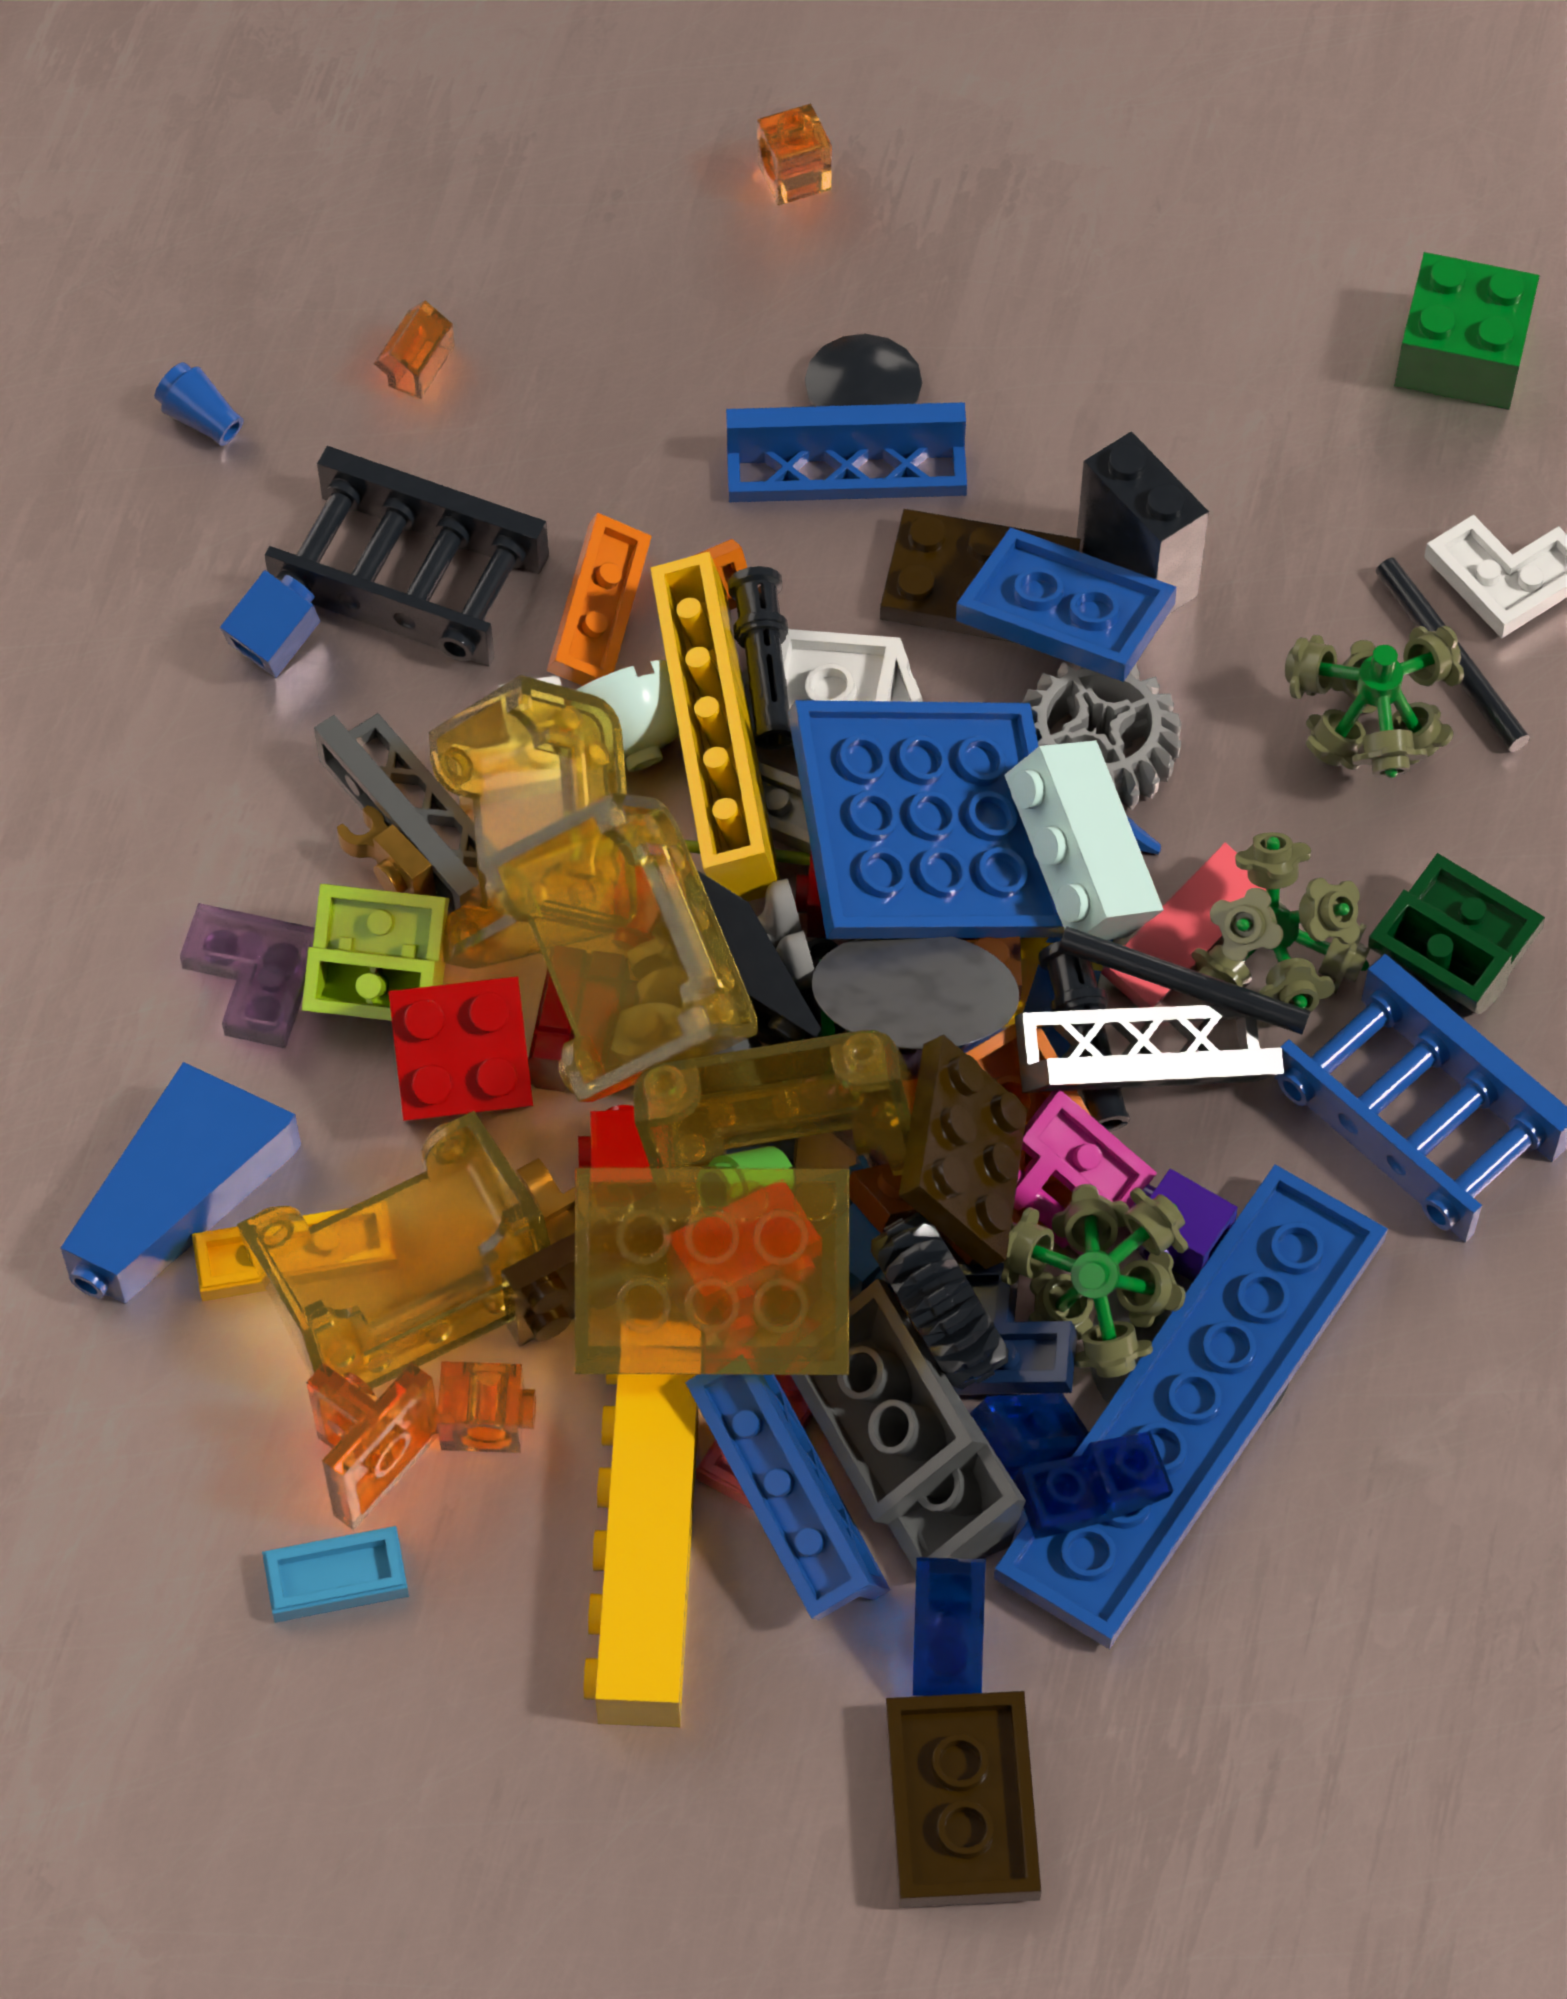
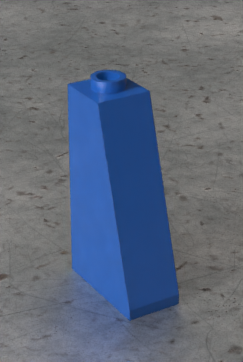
(176, 1178)

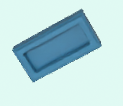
(335, 1574)

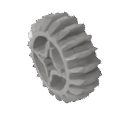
(1113, 716)

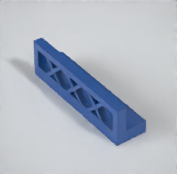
(845, 440)
(789, 1490)

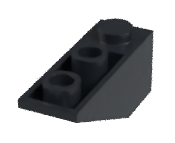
(760, 965)

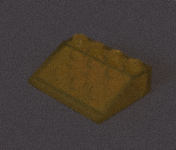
(712, 1270)

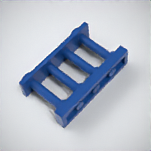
(1439, 1041)

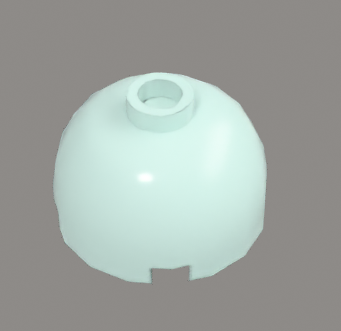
(643, 709)

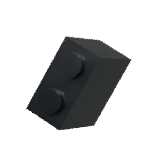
(1142, 517)

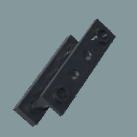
(427, 508)

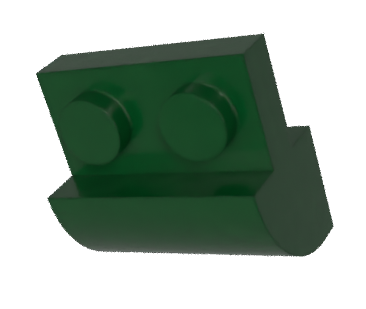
(1457, 933)

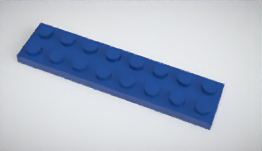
(1203, 1395)

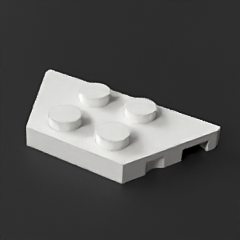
(843, 669)

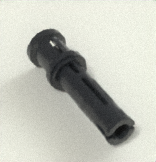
(761, 632)
(1077, 990)

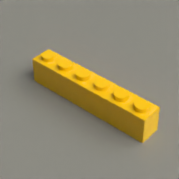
(715, 726)
(643, 1551)

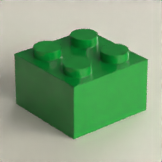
(1466, 330)

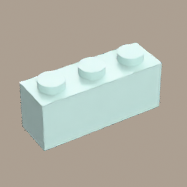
(1083, 840)

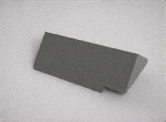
(912, 1440)

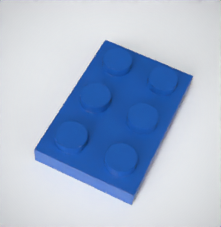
(1066, 604)

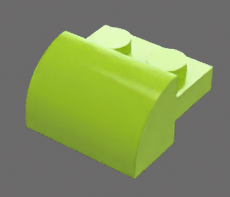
(372, 946)

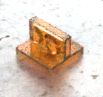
(370, 1436)

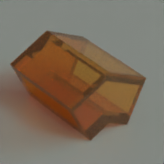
(417, 350)

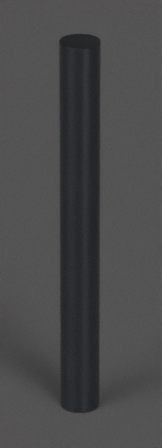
(1473, 682)
(1184, 980)

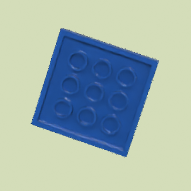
(919, 819)

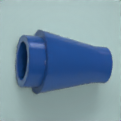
(196, 402)

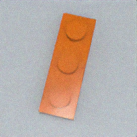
(599, 601)

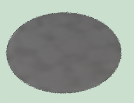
(916, 989)

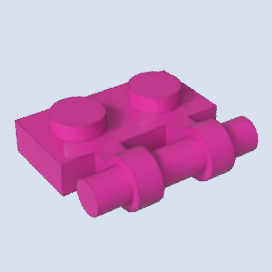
(1076, 1152)

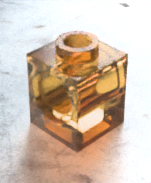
(794, 154)
(483, 1407)

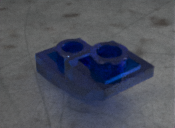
(1092, 1488)

